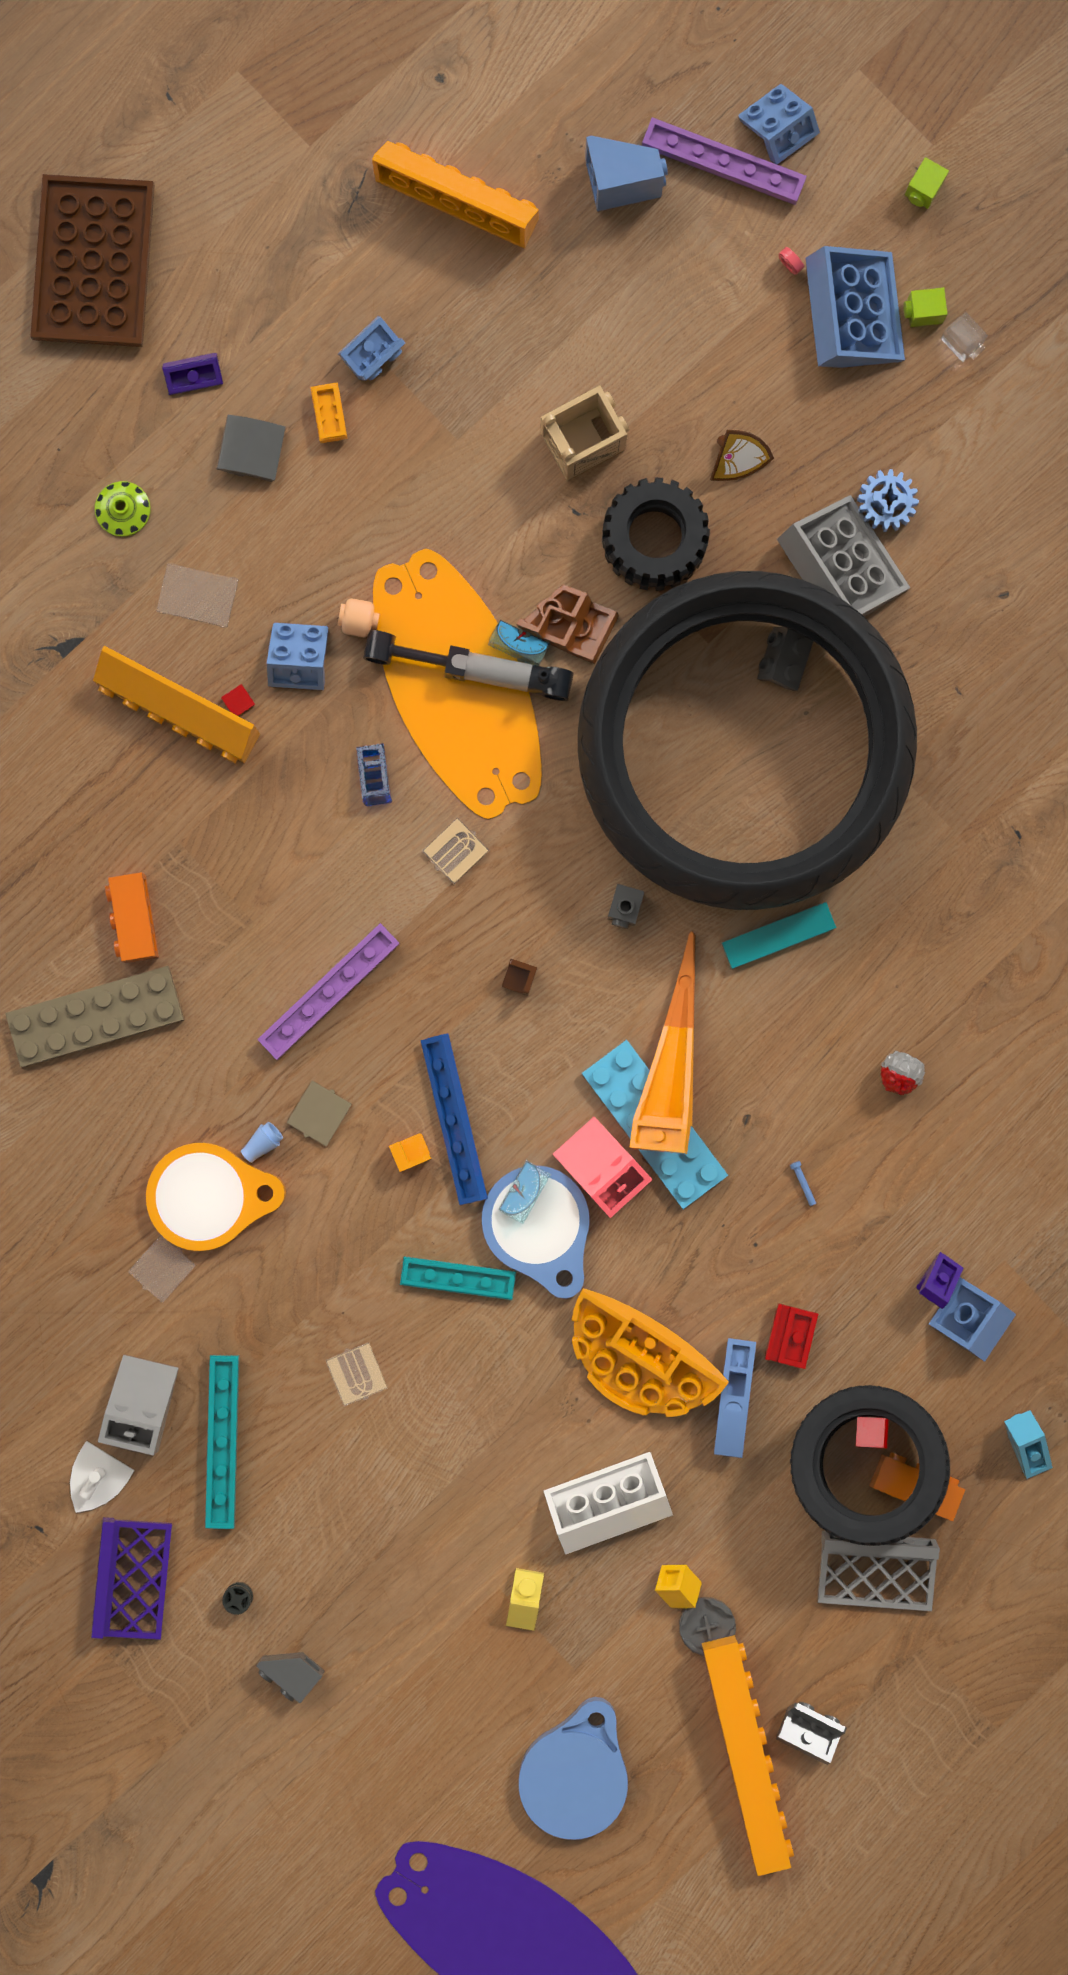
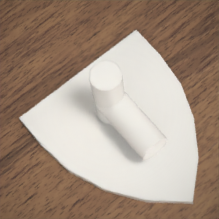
(96, 1478)

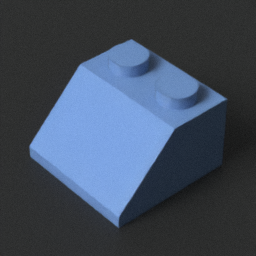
(973, 1319)

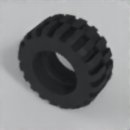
(655, 498)

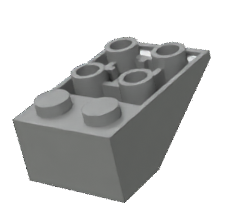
(138, 1405)

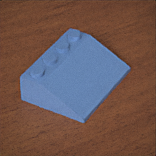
(854, 307)

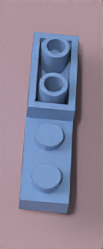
(735, 1398)

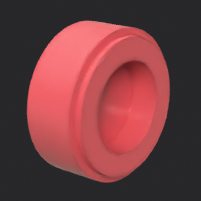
(791, 260)

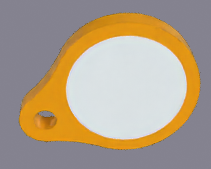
(207, 1196)

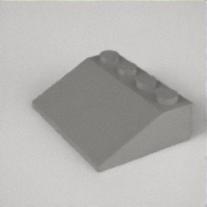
(844, 557)

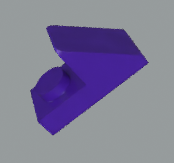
(940, 1280)

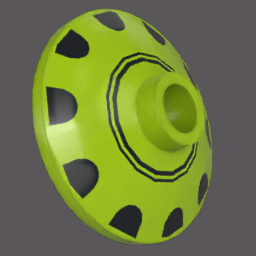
(126, 521)

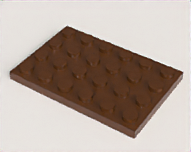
(92, 260)

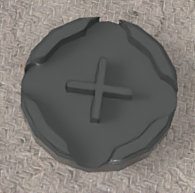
(705, 1623)

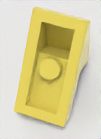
(525, 1599)

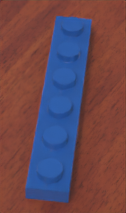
(454, 1119)

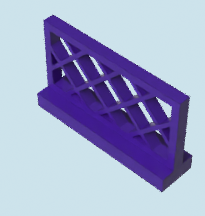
(106, 1575)

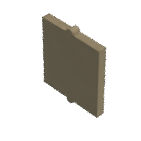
(319, 1113)

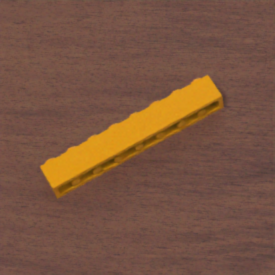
(746, 1755)

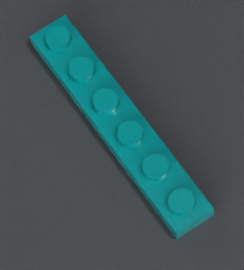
(222, 1441)

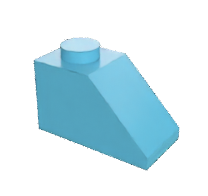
(1028, 1443)

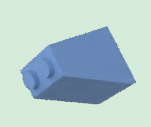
(623, 172)

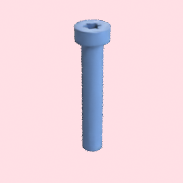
(796, 1166)

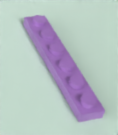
(724, 161)
(328, 991)

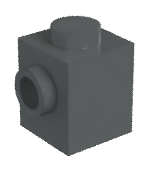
(625, 906)

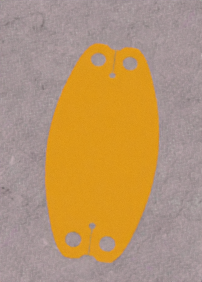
(456, 723)

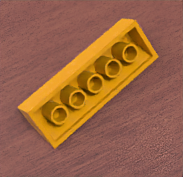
(455, 193)
(175, 705)

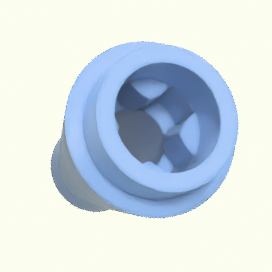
(264, 1140)

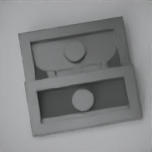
(250, 447)

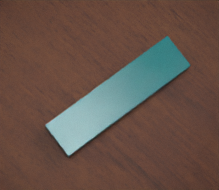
(778, 935)
(458, 1278)

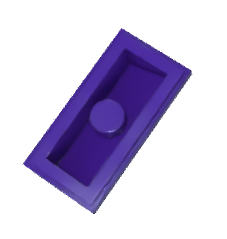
(192, 373)

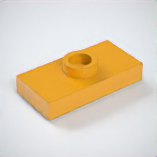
(329, 412)

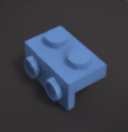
(371, 349)

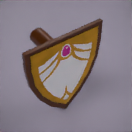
(740, 455)

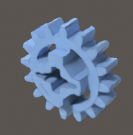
(877, 501)

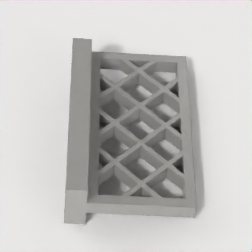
(909, 1549)

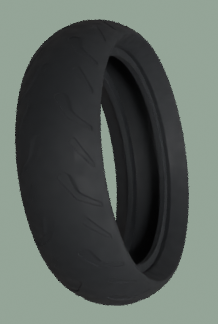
(780, 602)

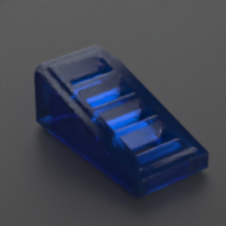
(383, 794)

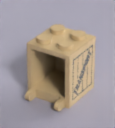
(573, 436)

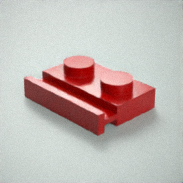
(791, 1336)

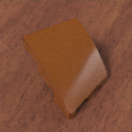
(571, 623)

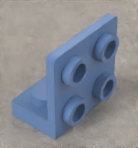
(781, 121)
(297, 656)

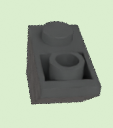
(292, 1672)

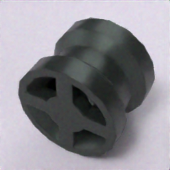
(233, 1602)

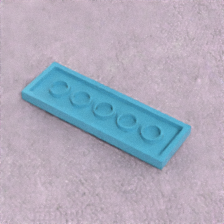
(619, 1084)

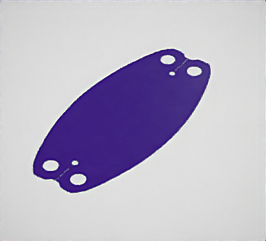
(491, 1919)

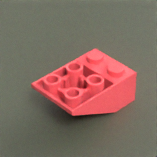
(602, 1167)

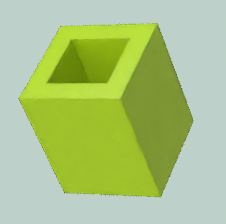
(926, 183)
(926, 307)

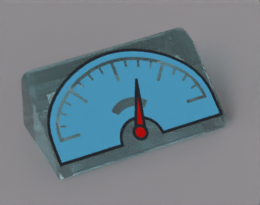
(518, 643)
(524, 1192)

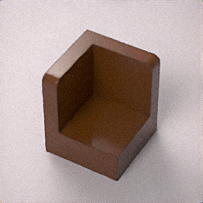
(519, 977)

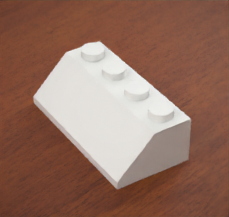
(607, 1503)

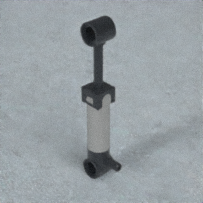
(462, 664)

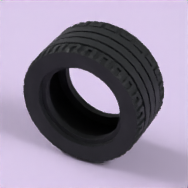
(809, 1476)

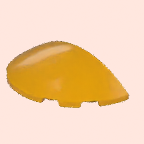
(639, 1359)

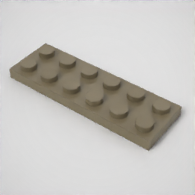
(94, 1016)

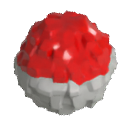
(901, 1073)

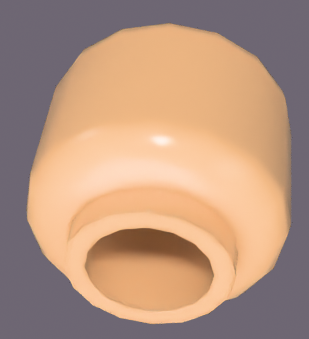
(357, 617)

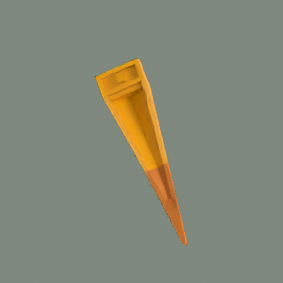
(666, 1103)

